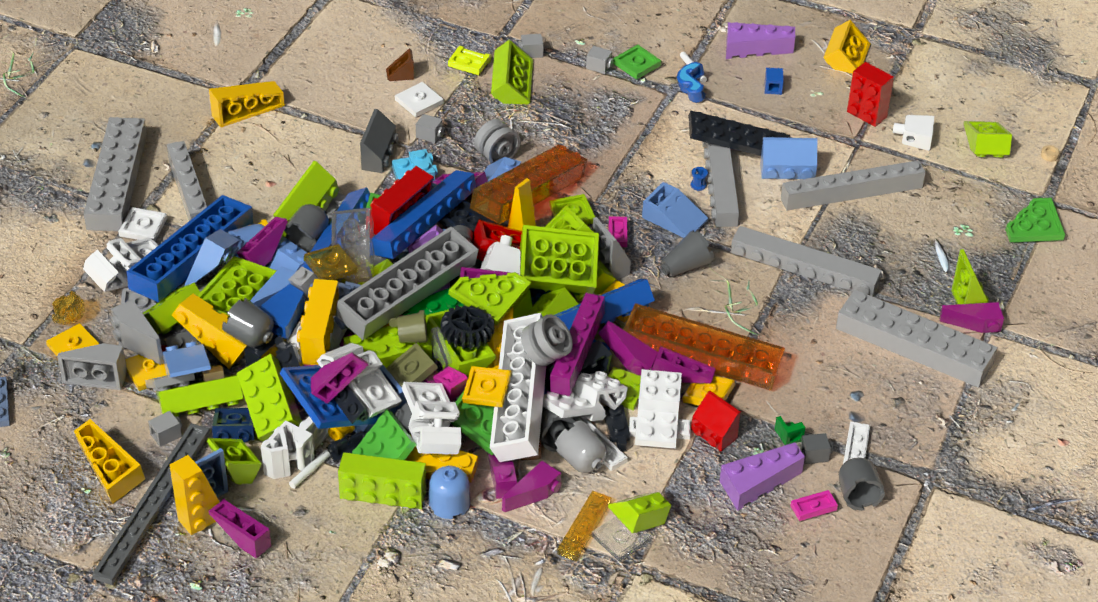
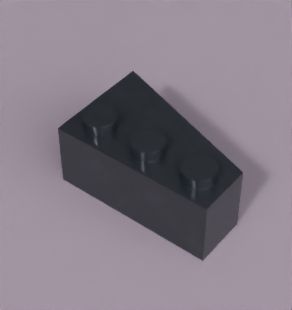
(596, 360)

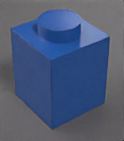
(773, 81)

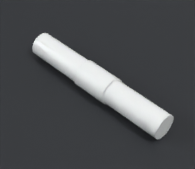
(687, 60)
(309, 469)

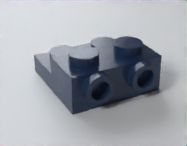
(233, 424)

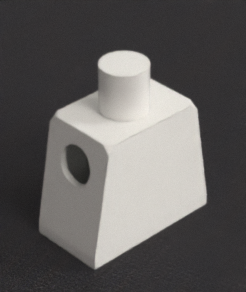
(916, 131)
(502, 256)

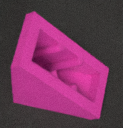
(453, 382)

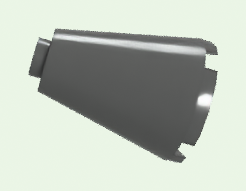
(687, 255)
(551, 428)

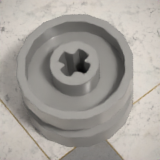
(496, 140)
(546, 340)

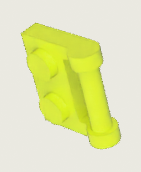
(469, 60)

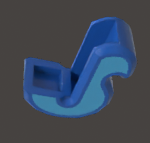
(688, 81)

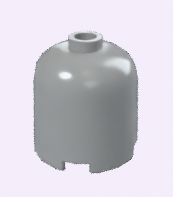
(581, 447)

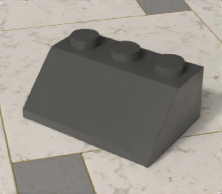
(377, 143)

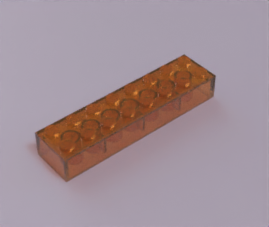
(547, 174)
(728, 352)

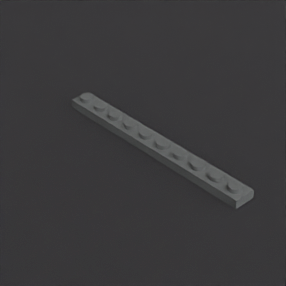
(147, 508)

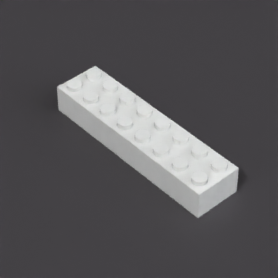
(518, 422)

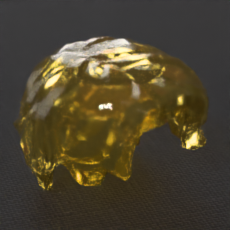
(68, 309)

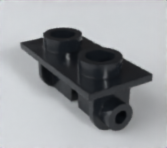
(351, 405)
(344, 445)

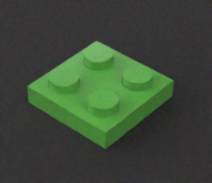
(637, 62)

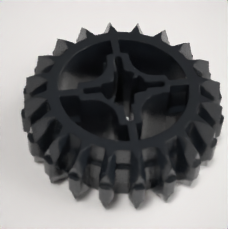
(467, 327)

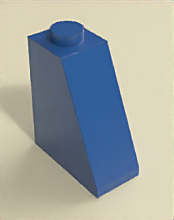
(285, 309)

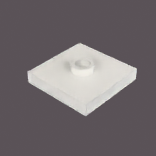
(419, 99)
(142, 224)

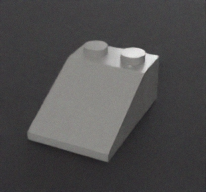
(611, 252)
(135, 331)
(94, 366)

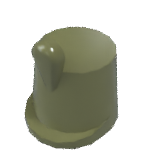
(411, 327)

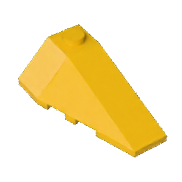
(522, 207)

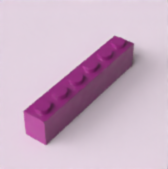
(582, 333)

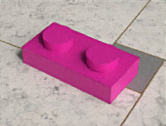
(618, 228)
(814, 505)

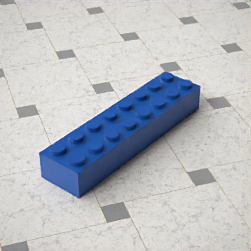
(173, 259)

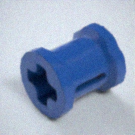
(699, 178)

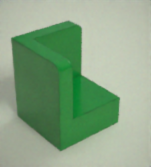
(789, 432)

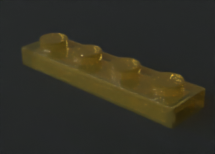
(583, 525)

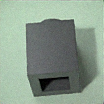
(816, 448)

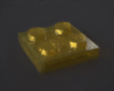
(330, 263)

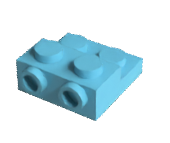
(416, 158)

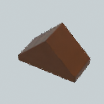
(401, 68)

